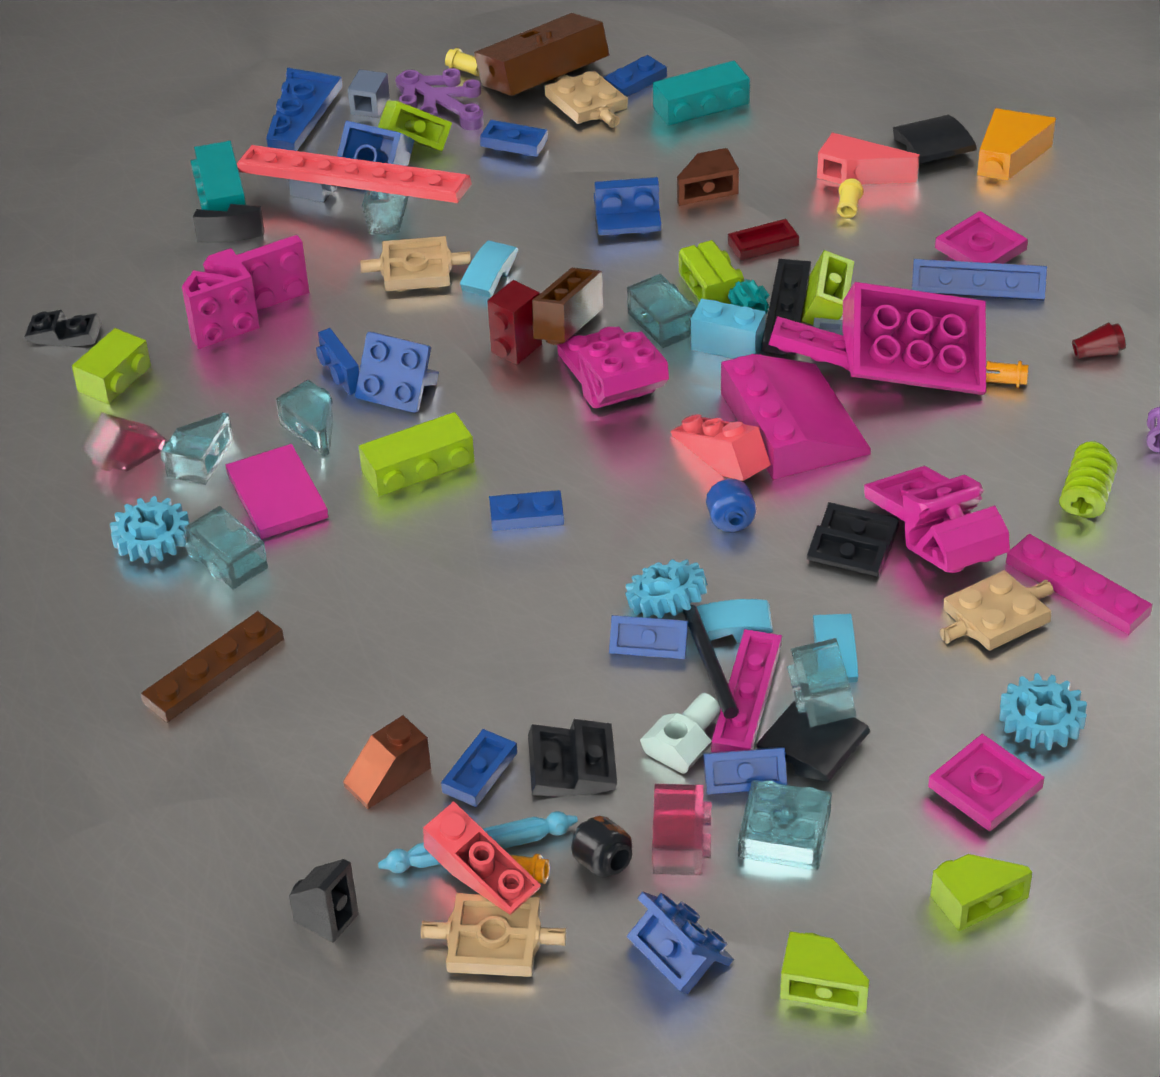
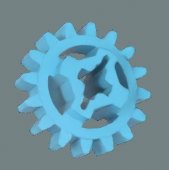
(149, 529)
(666, 588)
(1046, 711)

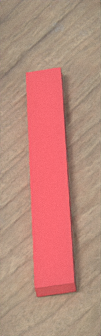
(355, 173)

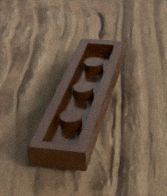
(212, 666)

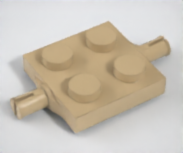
(587, 98)
(415, 263)
(996, 610)
(491, 941)

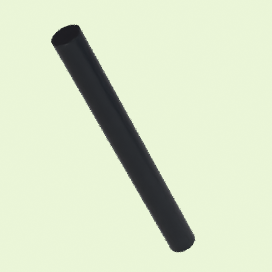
(711, 663)

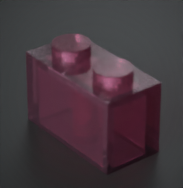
(678, 829)

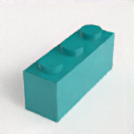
(701, 93)
(217, 177)

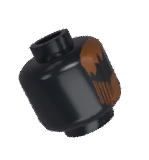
(602, 846)

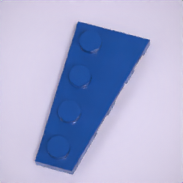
(301, 106)

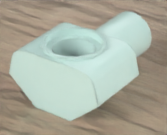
(680, 738)

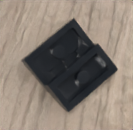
(935, 138)
(853, 539)
(814, 750)
(572, 759)

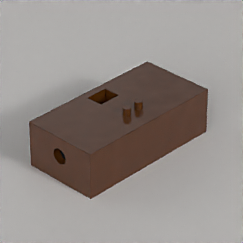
(541, 53)

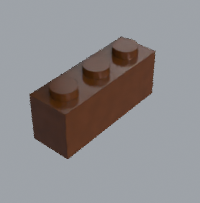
(567, 305)

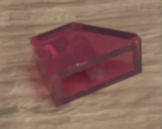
(122, 443)

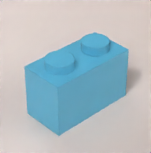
(727, 329)

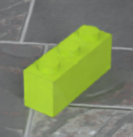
(416, 454)

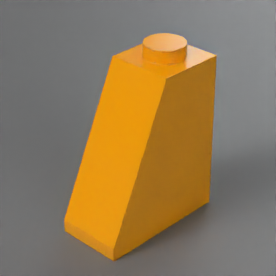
(1013, 142)

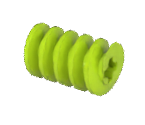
(1088, 480)

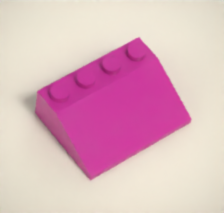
(915, 338)
(795, 413)

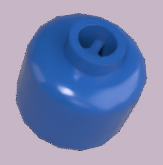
(728, 503)

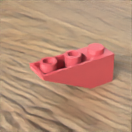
(866, 161)
(726, 446)
(477, 859)

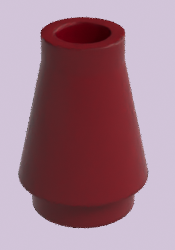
(1103, 341)

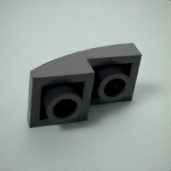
(235, 224)
(57, 330)

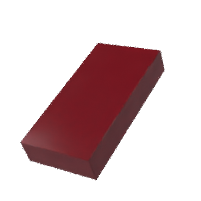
(763, 239)

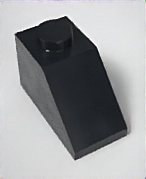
(325, 900)

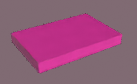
(276, 491)

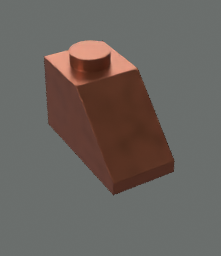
(708, 177)
(388, 762)

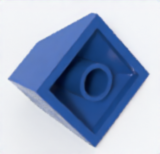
(375, 144)

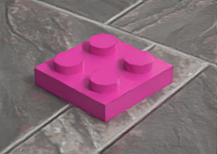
(981, 241)
(986, 782)

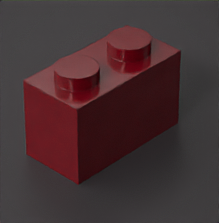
(512, 322)

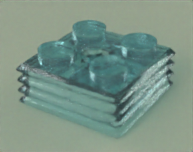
(784, 824)

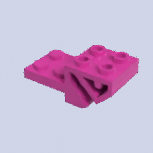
(235, 287)
(614, 365)
(940, 517)

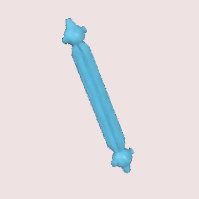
(506, 835)

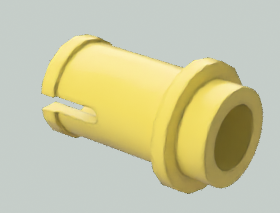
(457, 59)
(850, 193)

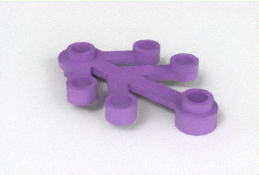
(413, 83)

